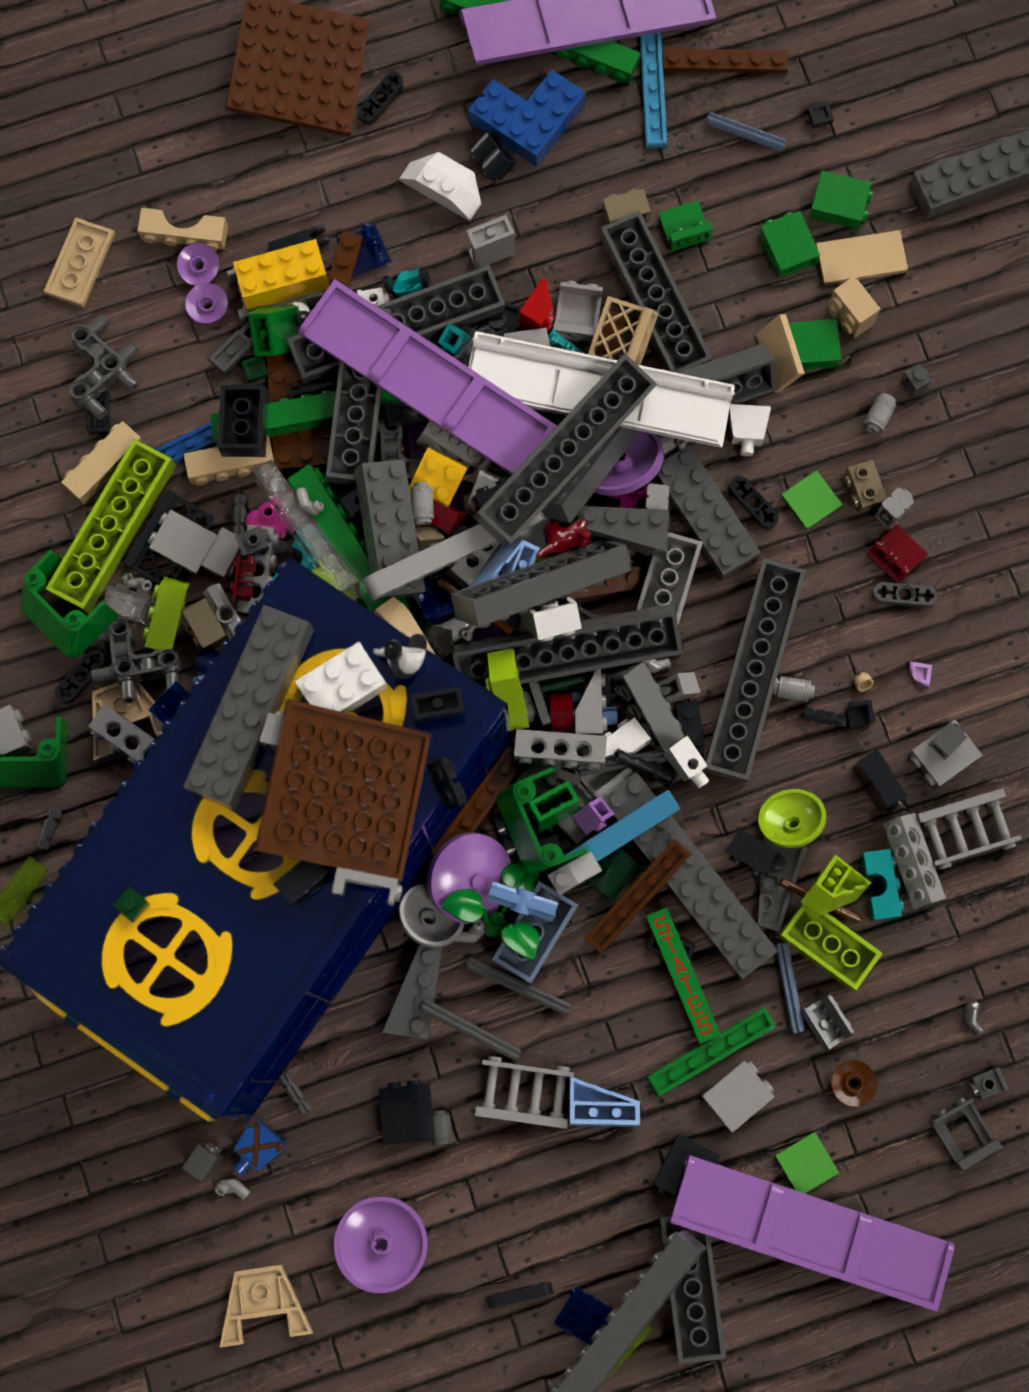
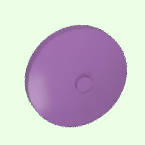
(635, 467)
(466, 863)
(380, 1244)

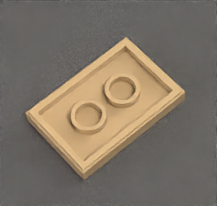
(782, 347)

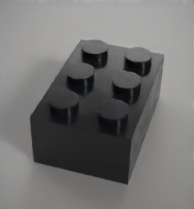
(243, 421)

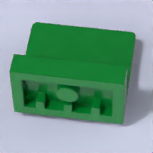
(685, 226)

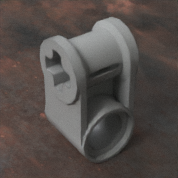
(483, 479)

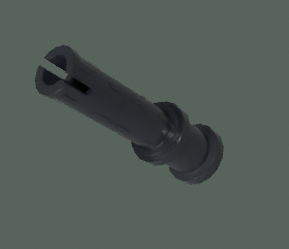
(653, 771)

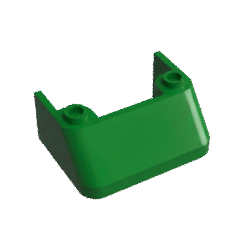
(74, 631)
(39, 772)
(510, 803)

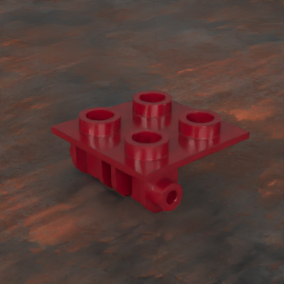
(897, 553)
(237, 588)

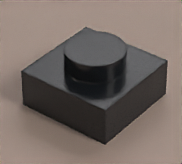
(820, 114)

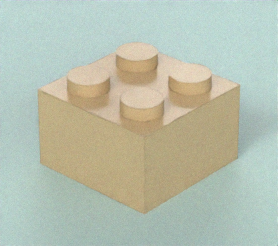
(853, 307)

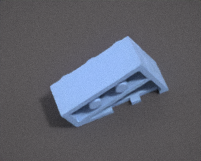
(508, 559)
(601, 1107)

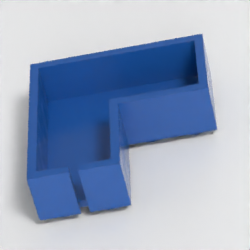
(530, 125)

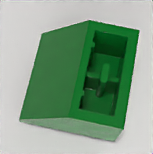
(271, 328)

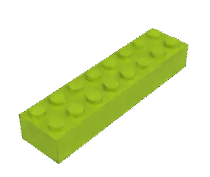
(111, 526)

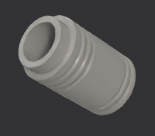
(880, 413)
(422, 503)
(793, 689)

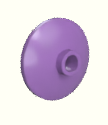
(188, 261)
(203, 295)

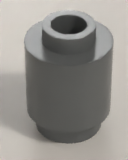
(442, 1127)

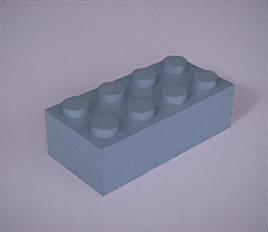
(548, 932)

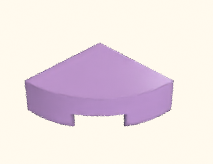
(920, 673)

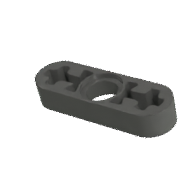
(920, 601)

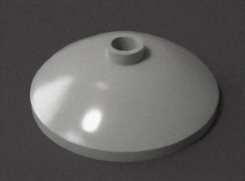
(416, 908)

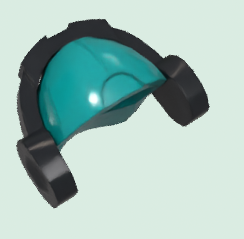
(407, 282)

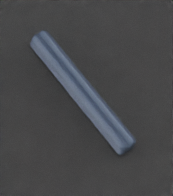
(746, 131)
(789, 988)

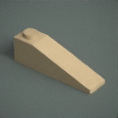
(399, 617)

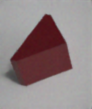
(448, 518)
(562, 713)

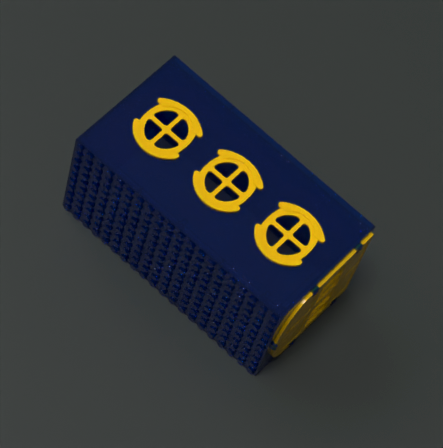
(267, 963)

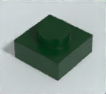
(255, 369)
(131, 904)

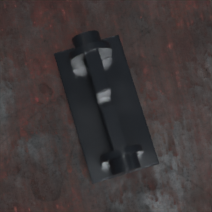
(450, 794)

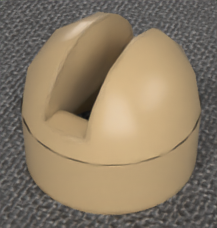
(863, 682)

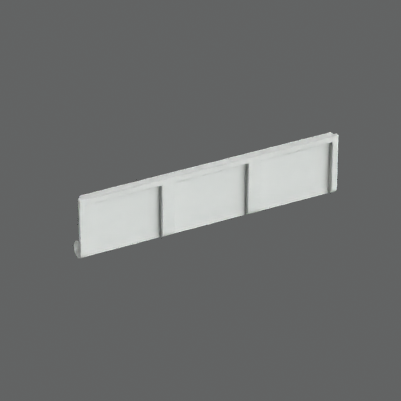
(559, 378)

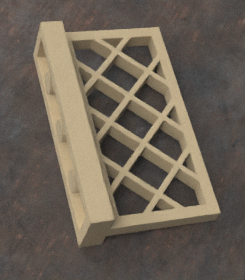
(641, 334)

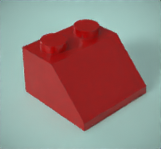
(538, 309)

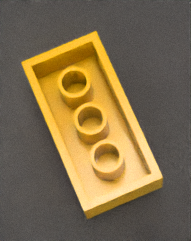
(281, 275)
(441, 473)

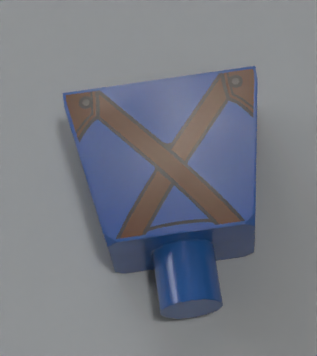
(258, 1146)

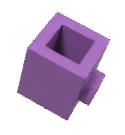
(594, 816)

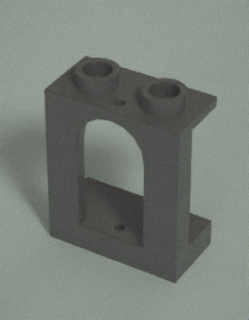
(988, 1146)

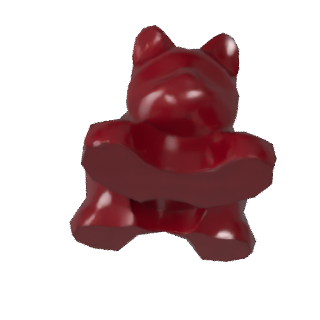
(560, 540)

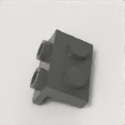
(827, 1022)

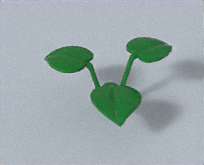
(467, 907)

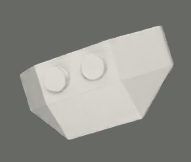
(444, 183)

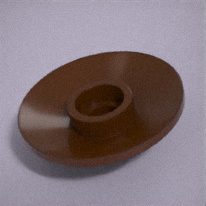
(866, 1083)

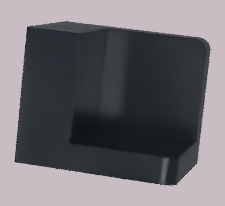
(860, 714)

